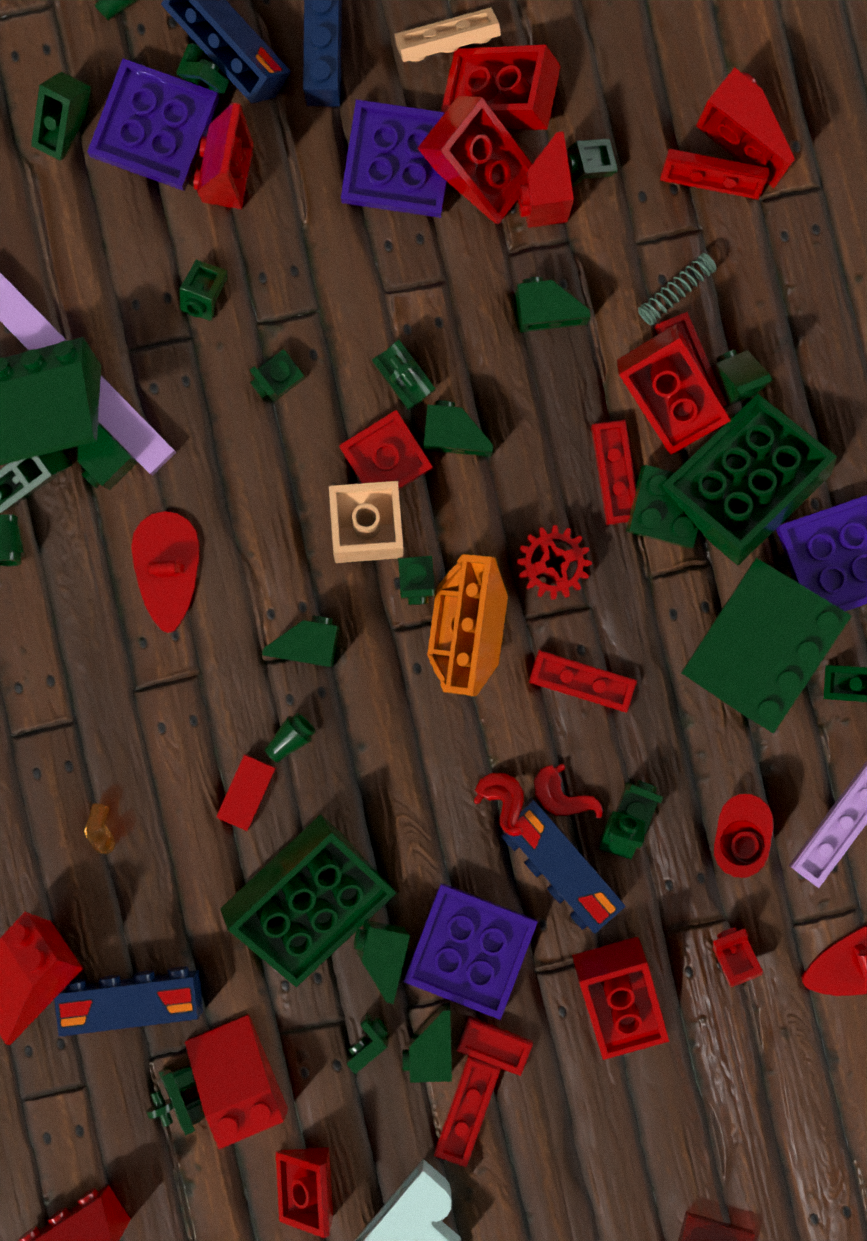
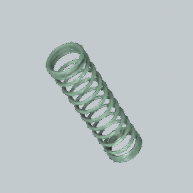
(704, 261)

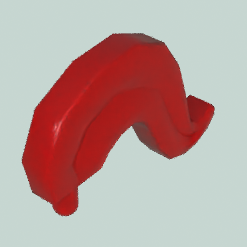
(507, 789)
(549, 794)

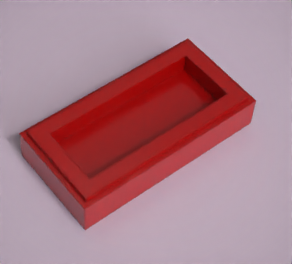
(246, 792)
(494, 1045)

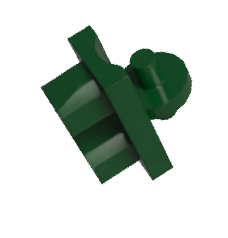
(403, 375)
(186, 1113)

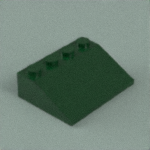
(48, 400)
(749, 478)
(765, 645)
(306, 901)

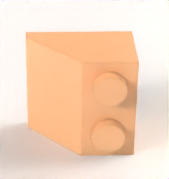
(366, 522)

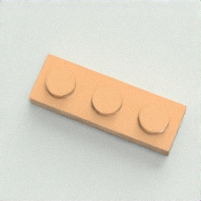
(447, 35)

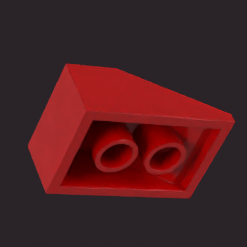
(511, 79)
(745, 125)
(477, 156)
(225, 160)
(672, 389)
(32, 972)
(620, 998)
(235, 1081)

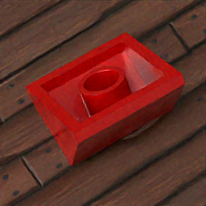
(305, 1189)

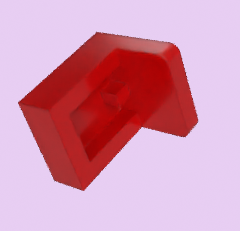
(736, 956)

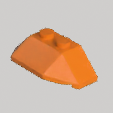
(468, 625)

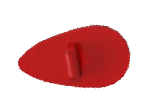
(166, 566)
(840, 967)

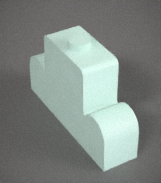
(414, 1210)

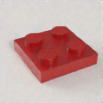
(386, 453)

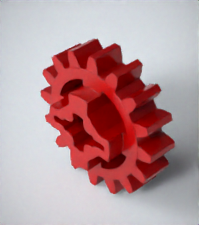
(539, 568)

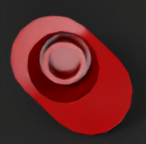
(743, 836)

